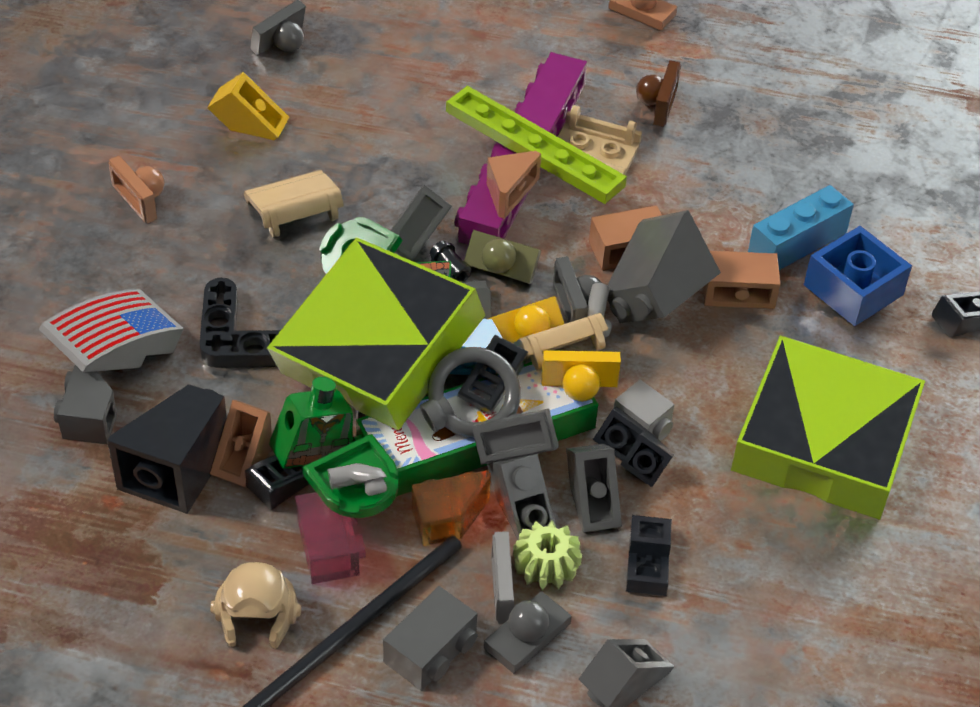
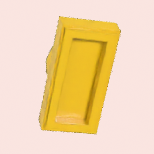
(529, 319)
(580, 371)

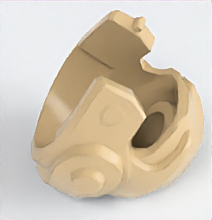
(256, 592)

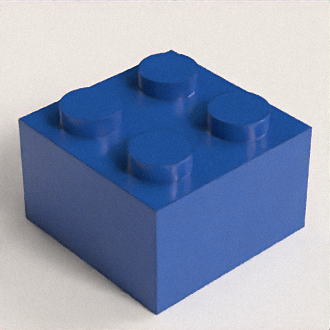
(857, 275)

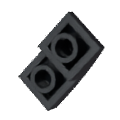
(635, 446)

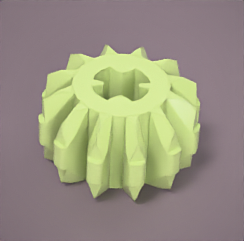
(547, 555)

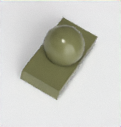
(502, 256)

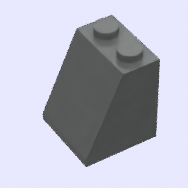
(660, 268)

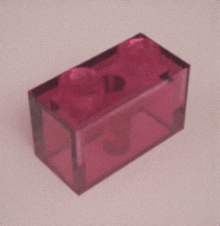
(328, 540)

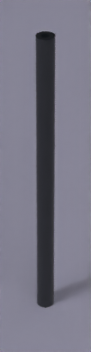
(355, 624)

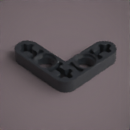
(226, 335)

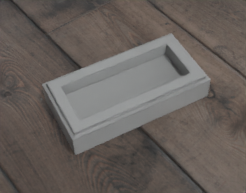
(502, 576)

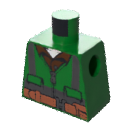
(312, 425)

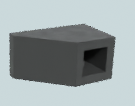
(86, 408)
(521, 492)

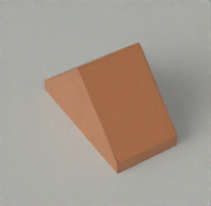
(511, 178)
(242, 442)

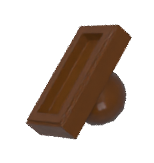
(660, 92)

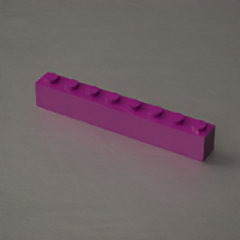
(546, 105)

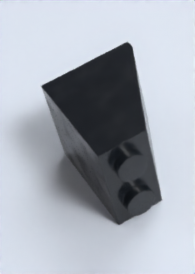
(170, 448)

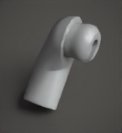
(597, 303)
(358, 473)

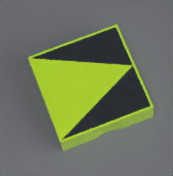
(377, 330)
(828, 426)

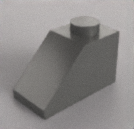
(594, 486)
(624, 672)

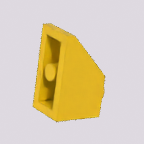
(248, 109)

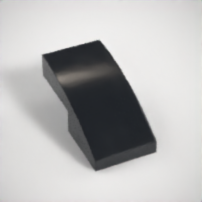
(649, 555)

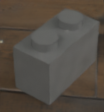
(430, 638)

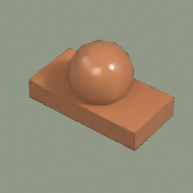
(650, 12)
(137, 187)

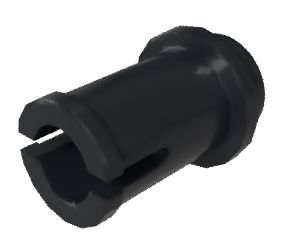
(446, 252)

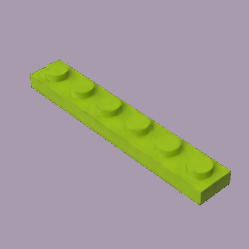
(524, 136)

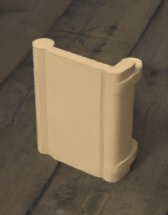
(602, 140)
(295, 199)
(564, 336)

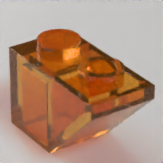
(449, 505)

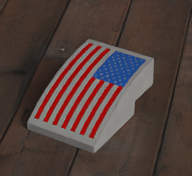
(113, 331)

